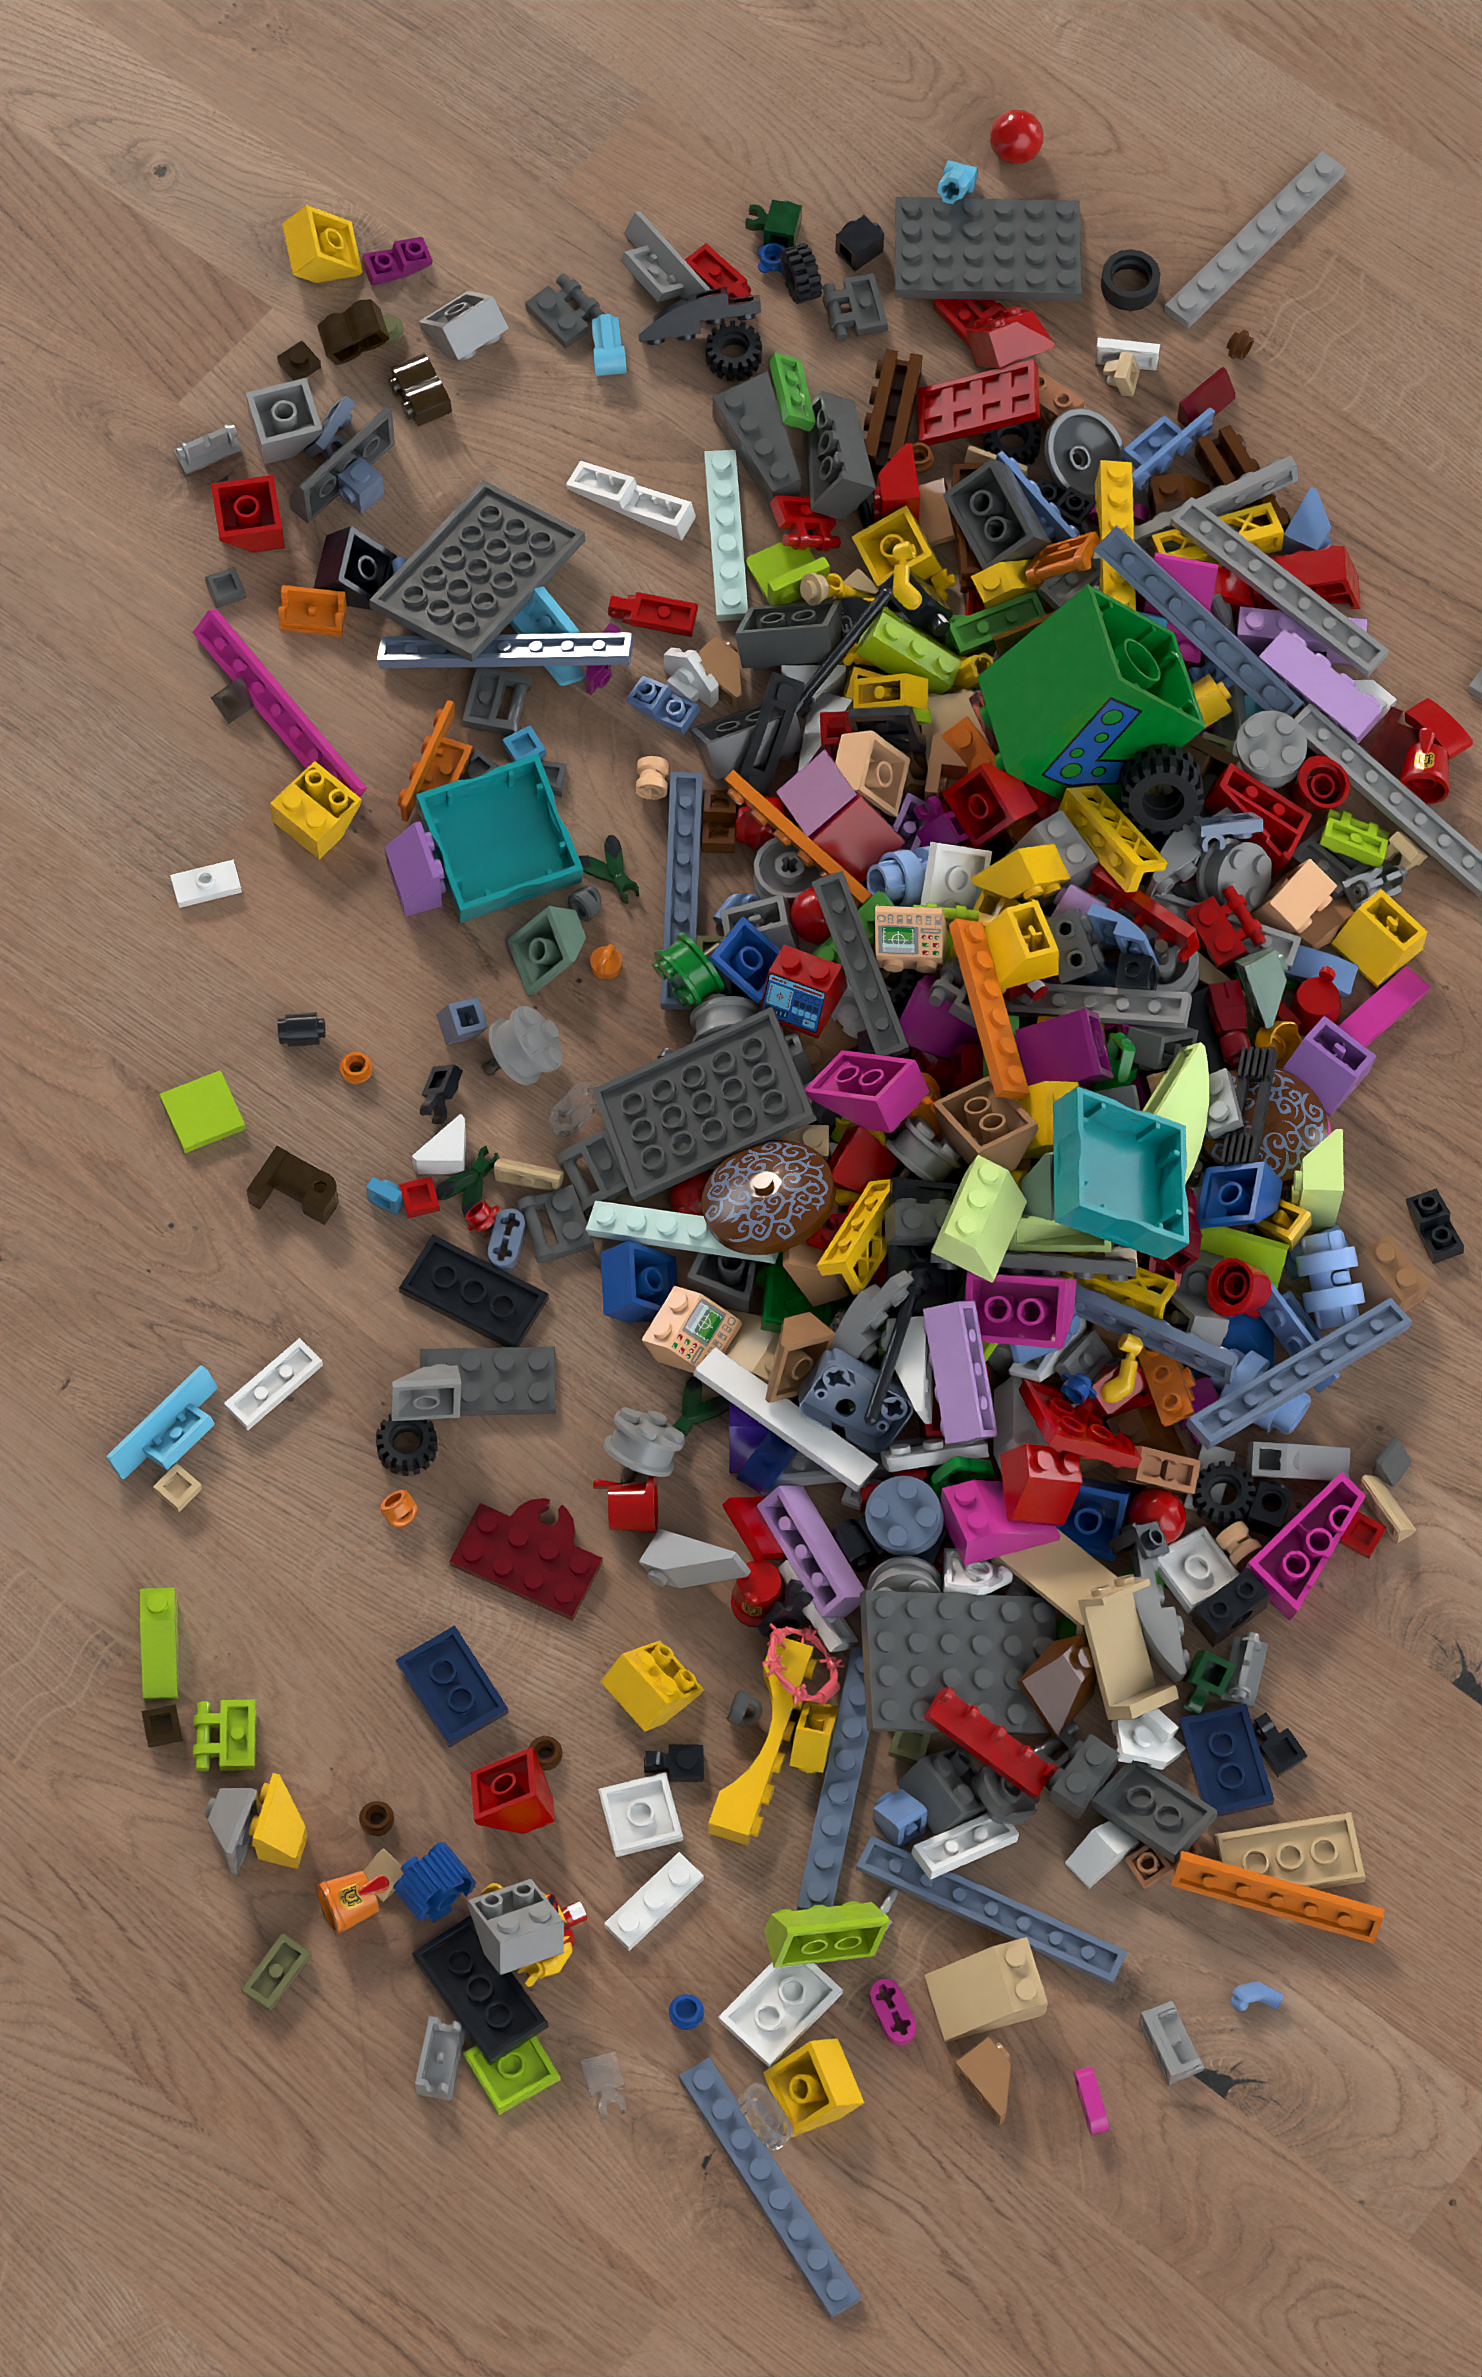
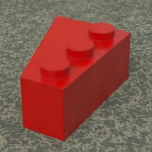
(1325, 572)
(1282, 819)

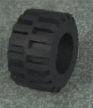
(1157, 768)

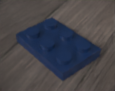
(452, 1686)
(1226, 1760)

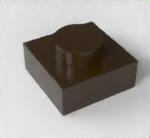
(299, 361)
(162, 1726)

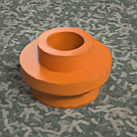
(356, 1059)

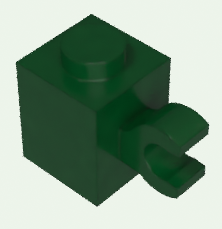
(779, 225)
(1209, 1676)

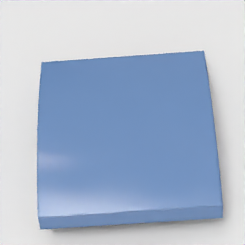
(1119, 932)

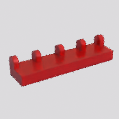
(1146, 912)
(989, 1742)

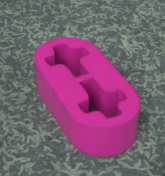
(885, 2015)
(1091, 2100)

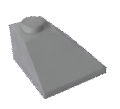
(427, 1394)
(230, 1823)

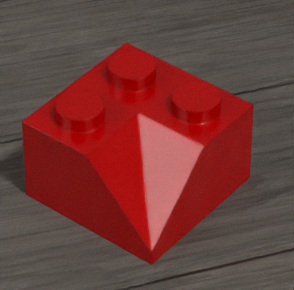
(1008, 338)
(248, 514)
(989, 803)

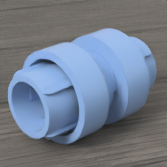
(900, 876)
(1328, 1265)
(1248, 1368)

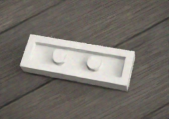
(273, 1384)
(930, 1453)
(832, 1630)
(963, 1845)
(654, 1901)

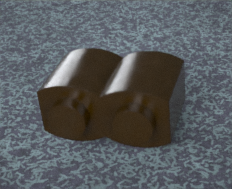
(353, 331)
(420, 390)

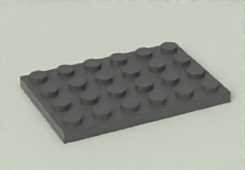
(987, 249)
(477, 571)
(704, 1104)
(953, 1640)

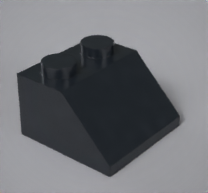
(354, 566)

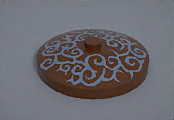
(1291, 1129)
(768, 1197)

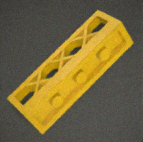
(1266, 538)
(1103, 837)
(853, 1239)
(1131, 1292)

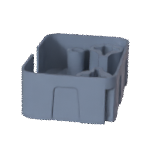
(855, 1382)

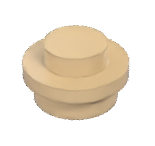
(814, 588)

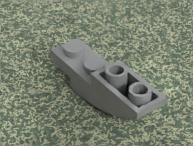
(1182, 854)
(859, 1327)
(1159, 1625)

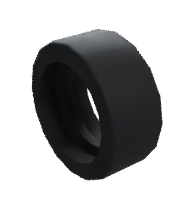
(1130, 260)

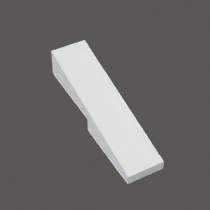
(624, 496)

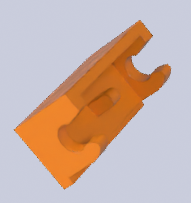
(312, 611)

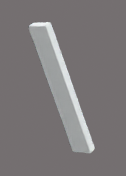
(785, 1420)

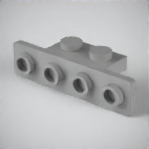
(658, 263)

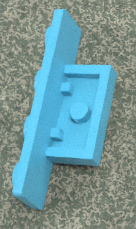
(545, 616)
(169, 1428)

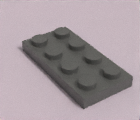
(501, 1378)

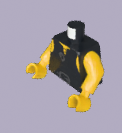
(918, 598)
(853, 606)

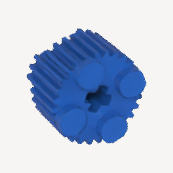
(433, 1883)

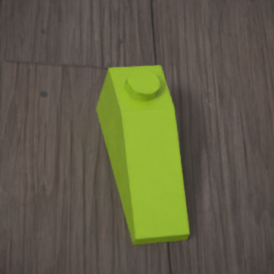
(159, 1643)

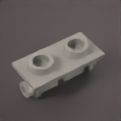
(208, 449)
(1249, 1657)

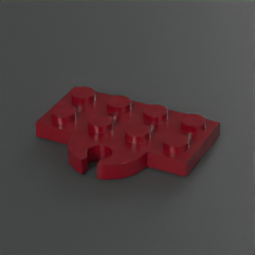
(529, 1556)

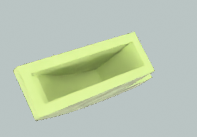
(1185, 1097)
(1048, 1236)

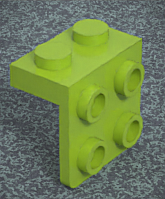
(781, 569)

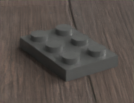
(1154, 1809)

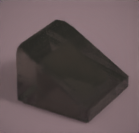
(233, 700)

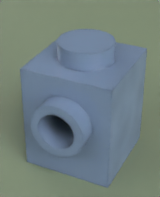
(360, 485)
(462, 1021)

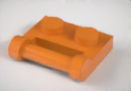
(1062, 558)

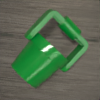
(1123, 1070)
(958, 1471)

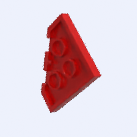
(1076, 1429)

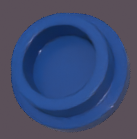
(686, 2012)

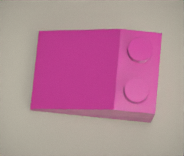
(1199, 581)
(869, 1089)
(980, 1526)

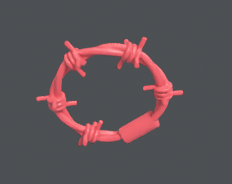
(831, 1664)

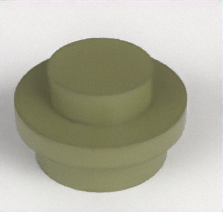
(394, 328)

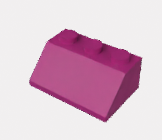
(1023, 1308)

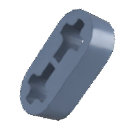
(500, 1238)

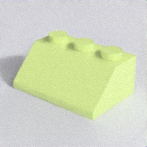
(1321, 1182)
(981, 1219)

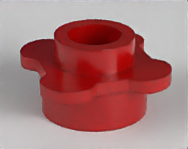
(481, 1216)

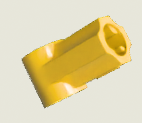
(969, 670)

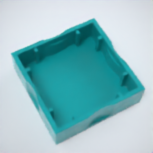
(499, 838)
(1120, 1173)

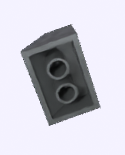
(996, 515)
(789, 634)
(726, 740)

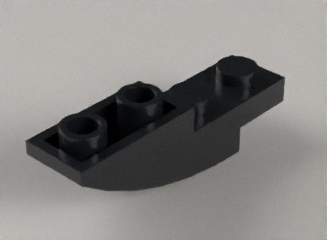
(684, 316)

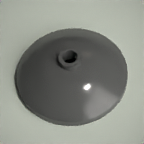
(1087, 440)

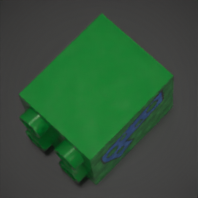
(1087, 696)

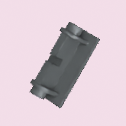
(1365, 885)

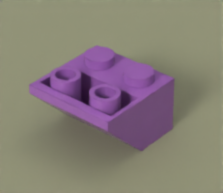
(415, 870)
(1330, 1063)

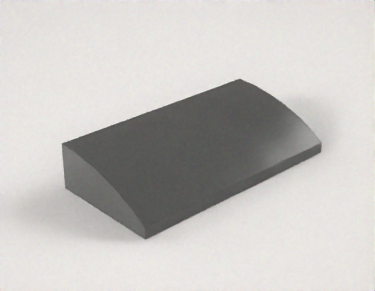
(323, 484)

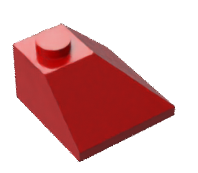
(512, 1794)

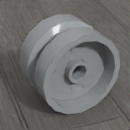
(781, 872)

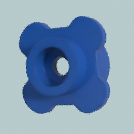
(768, 252)
(1077, 1387)

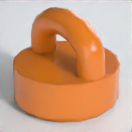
(606, 962)
(398, 1505)

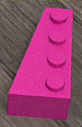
(1301, 1549)

